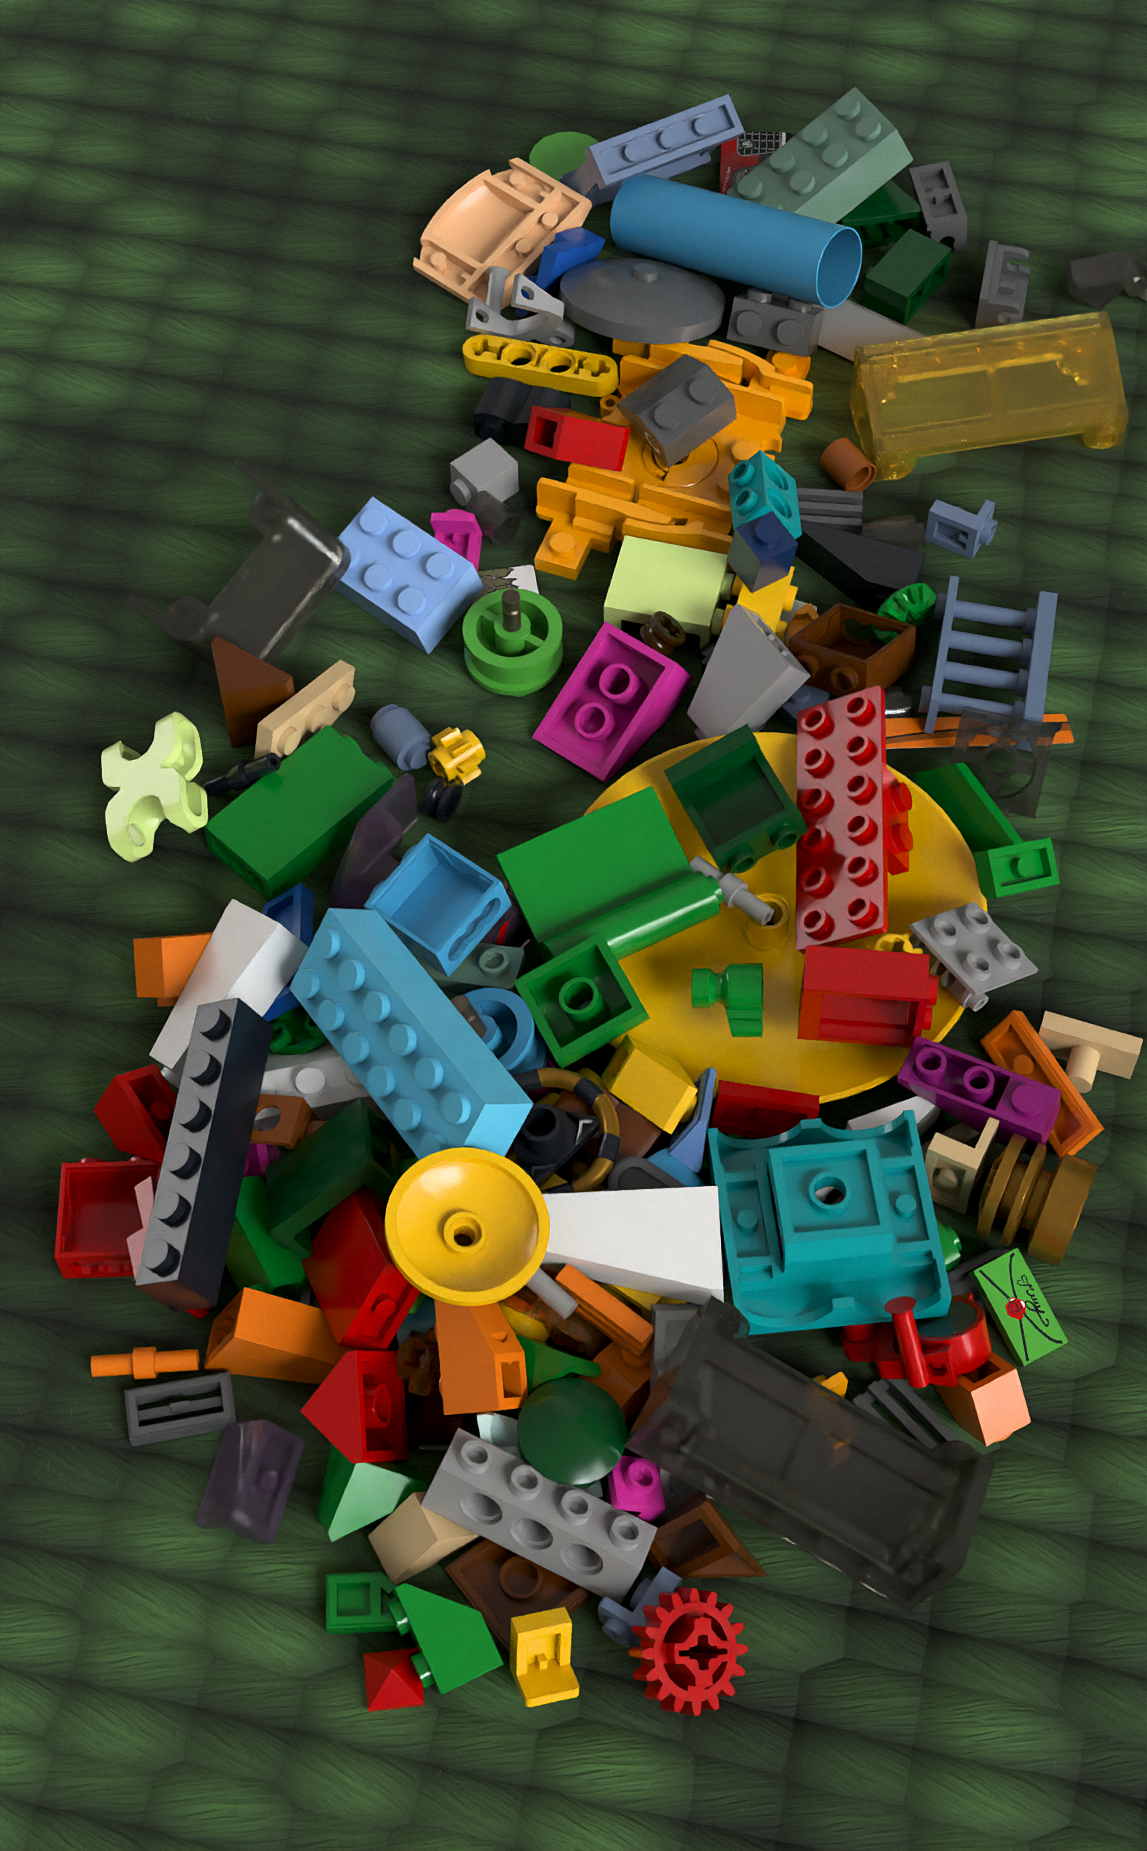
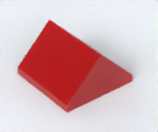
(362, 1408)

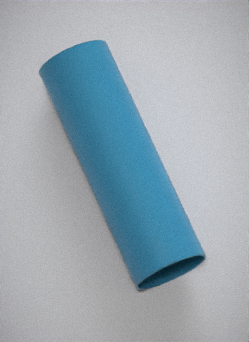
(737, 240)

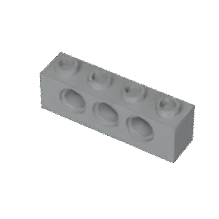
(538, 1517)

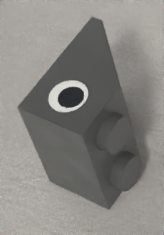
(679, 409)

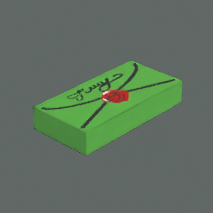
(1018, 1307)

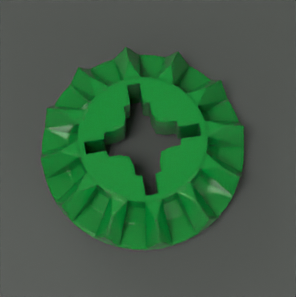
(906, 605)

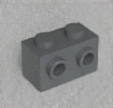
(775, 323)

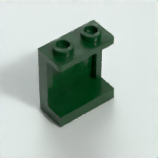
(736, 801)
(325, 1170)

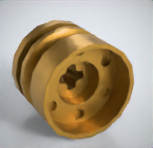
(1035, 1199)

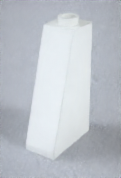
(244, 960)
(640, 1239)

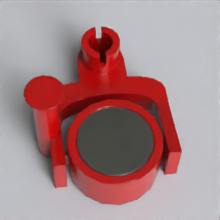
(930, 1348)

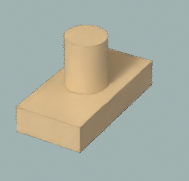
(1089, 1049)

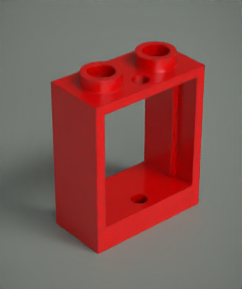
(865, 996)

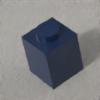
(762, 551)

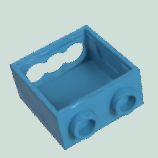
(439, 903)

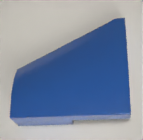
(567, 251)

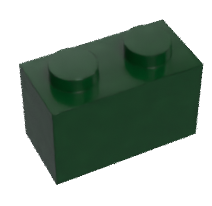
(905, 276)

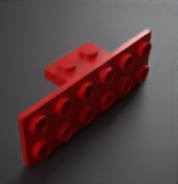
(853, 821)

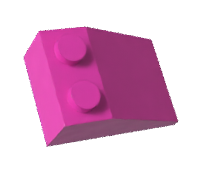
(612, 703)

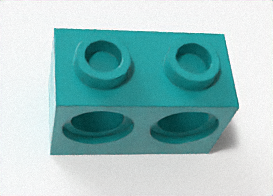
(763, 487)

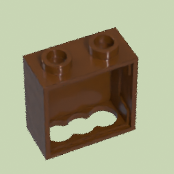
(849, 665)

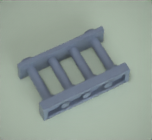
(1031, 652)

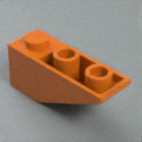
(478, 1359)

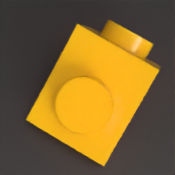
(542, 1657)

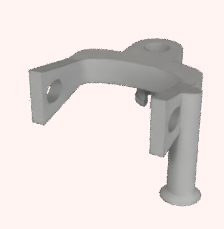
(548, 326)

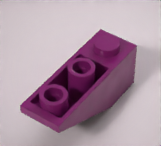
(979, 1090)

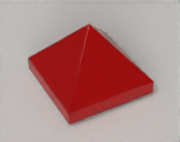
(392, 1680)

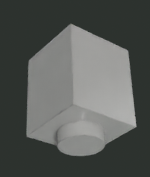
(484, 469)

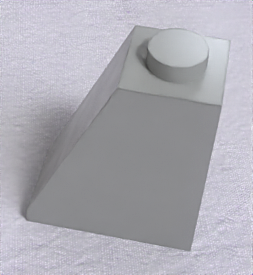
(745, 677)

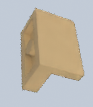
(957, 1168)

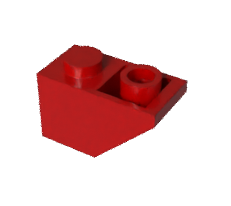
(576, 438)

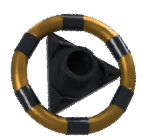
(554, 1135)

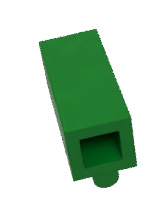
(252, 1253)

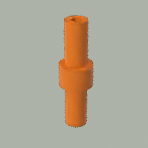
(145, 1362)

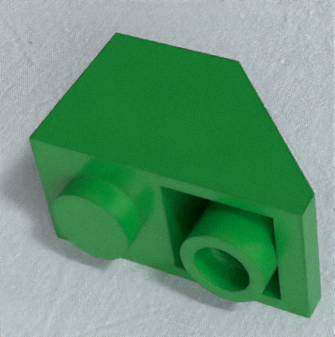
(448, 1635)

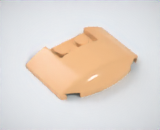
(497, 223)

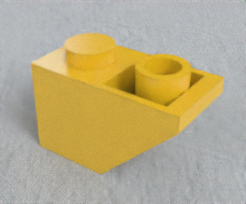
(651, 1084)

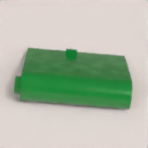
(610, 875)

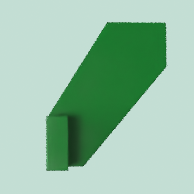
(1001, 857)

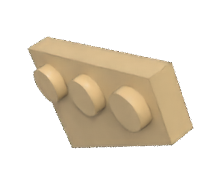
(306, 712)

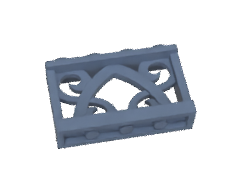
(656, 149)

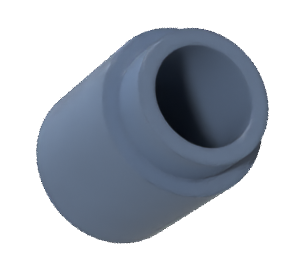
(402, 737)

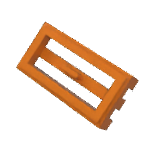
(606, 1312)

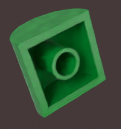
(581, 1000)

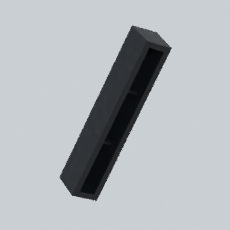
(205, 1156)

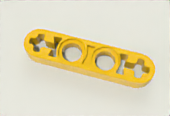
(588, 372)

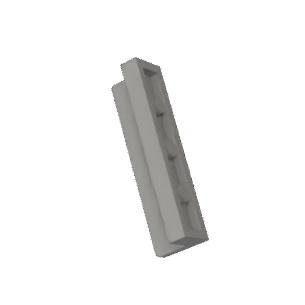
(856, 326)

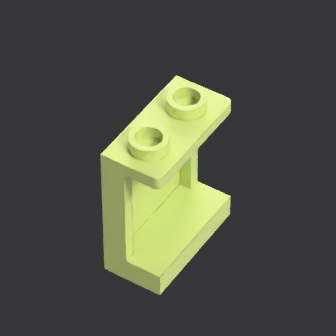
(671, 580)

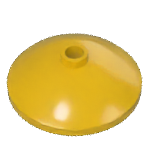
(473, 1196)

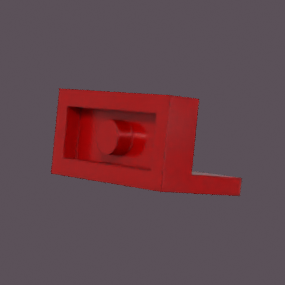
(759, 1110)

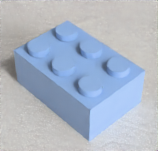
(405, 576)

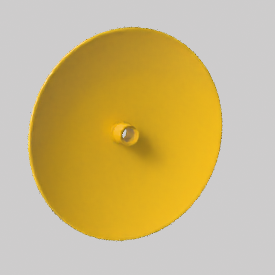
(938, 880)

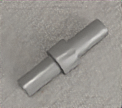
(735, 891)

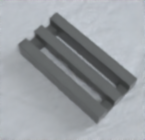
(824, 502)
(913, 1403)
(182, 1427)

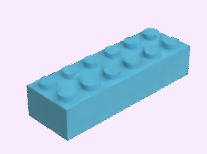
(406, 1038)

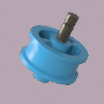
(505, 1027)

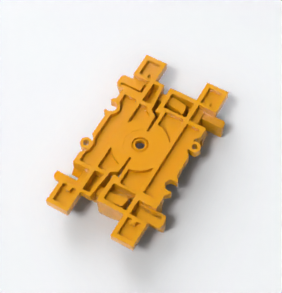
(690, 499)

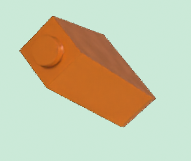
(272, 1339)

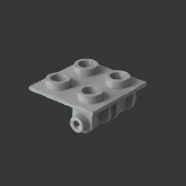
(970, 953)

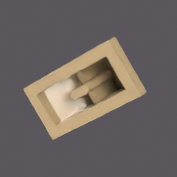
(417, 1539)

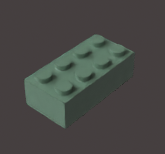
(829, 162)

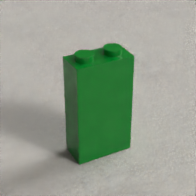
(298, 813)

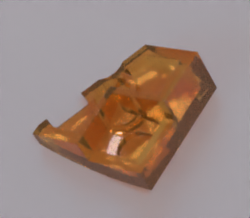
(571, 1333)

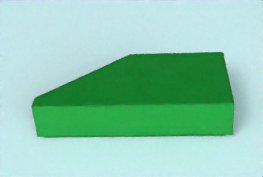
(359, 1603)

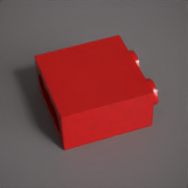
(98, 1215)

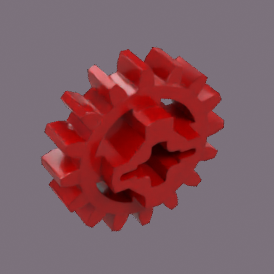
(692, 1679)

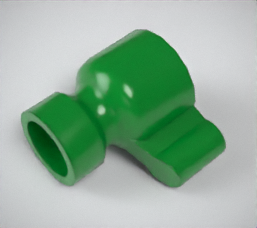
(738, 990)

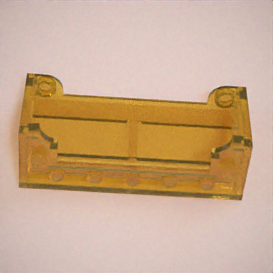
(987, 390)

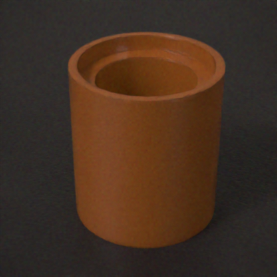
(848, 465)

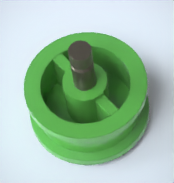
(513, 642)

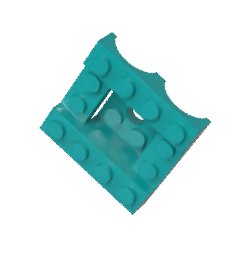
(838, 1257)

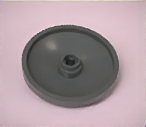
(642, 300)

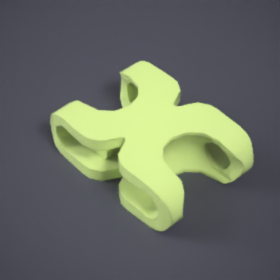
(154, 787)

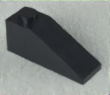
(857, 564)

